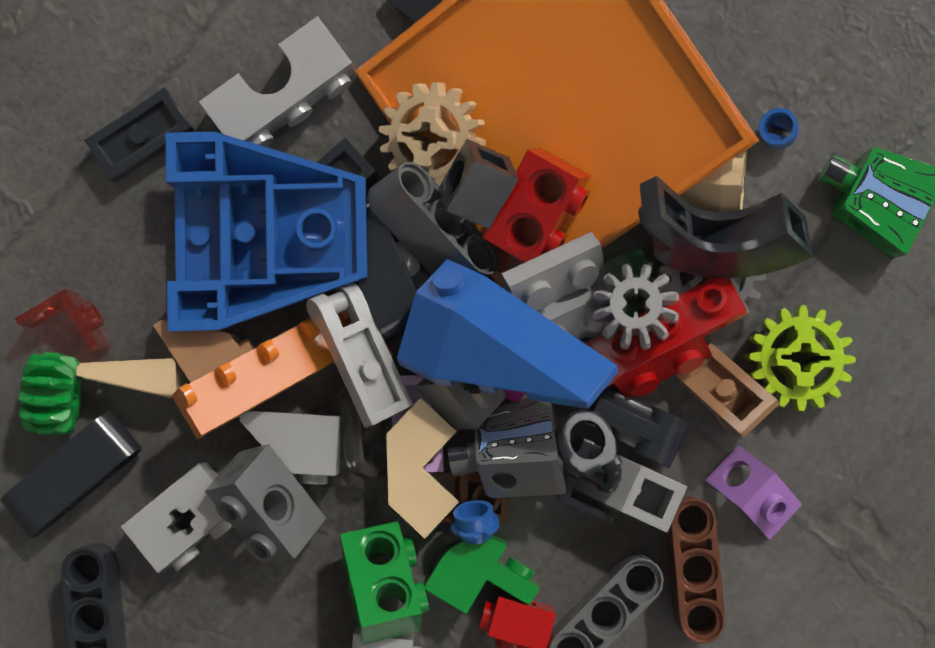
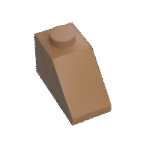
(202, 350)

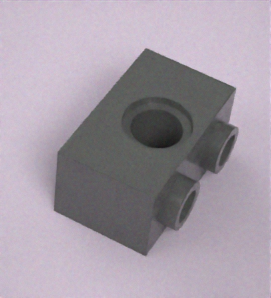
(265, 505)

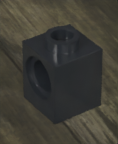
(477, 184)

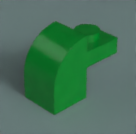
(466, 567)

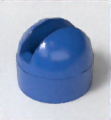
(782, 120)

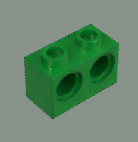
(374, 583)

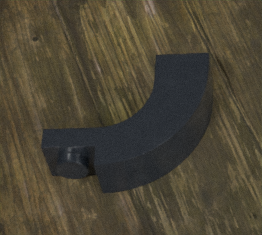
(723, 243)

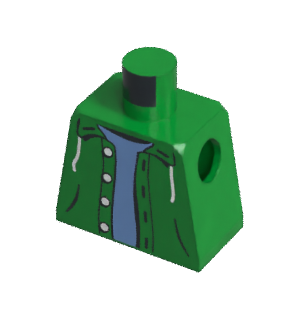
(882, 197)

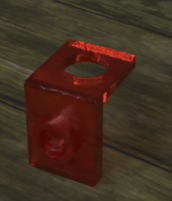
(83, 314)

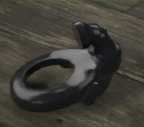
(604, 469)

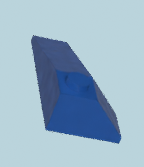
(486, 337)

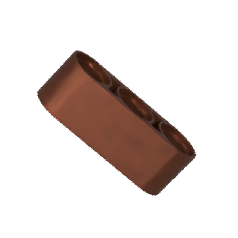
(706, 589)

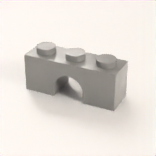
(317, 71)

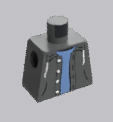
(514, 452)

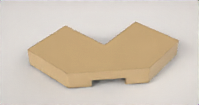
(410, 487)

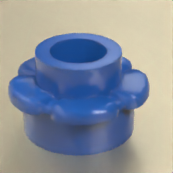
(475, 521)

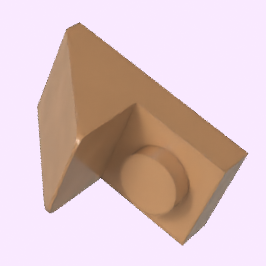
(729, 393)

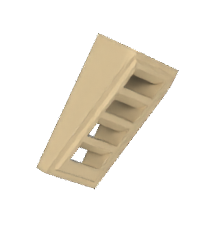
(148, 376)

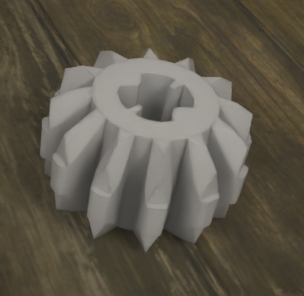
(654, 306)

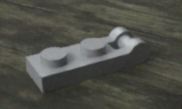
(360, 354)

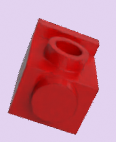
(517, 623)

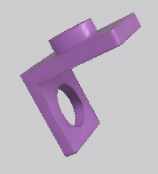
(761, 497)

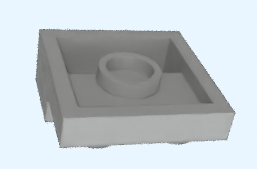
(564, 285)

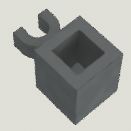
(462, 404)

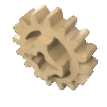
(433, 116)

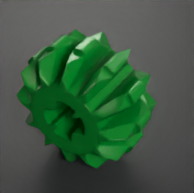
(50, 394)

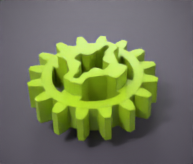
(801, 338)

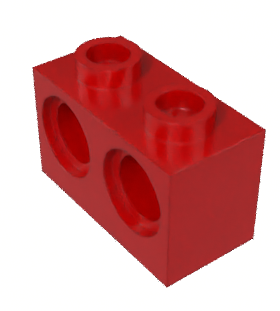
(531, 202)

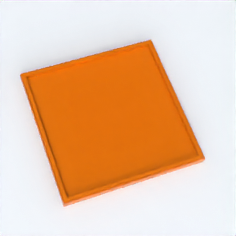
(583, 79)

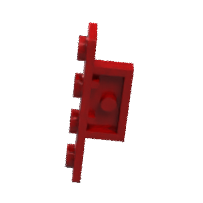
(700, 312)

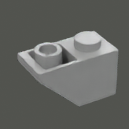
(639, 494)

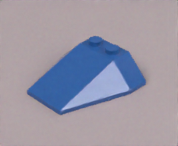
(257, 230)

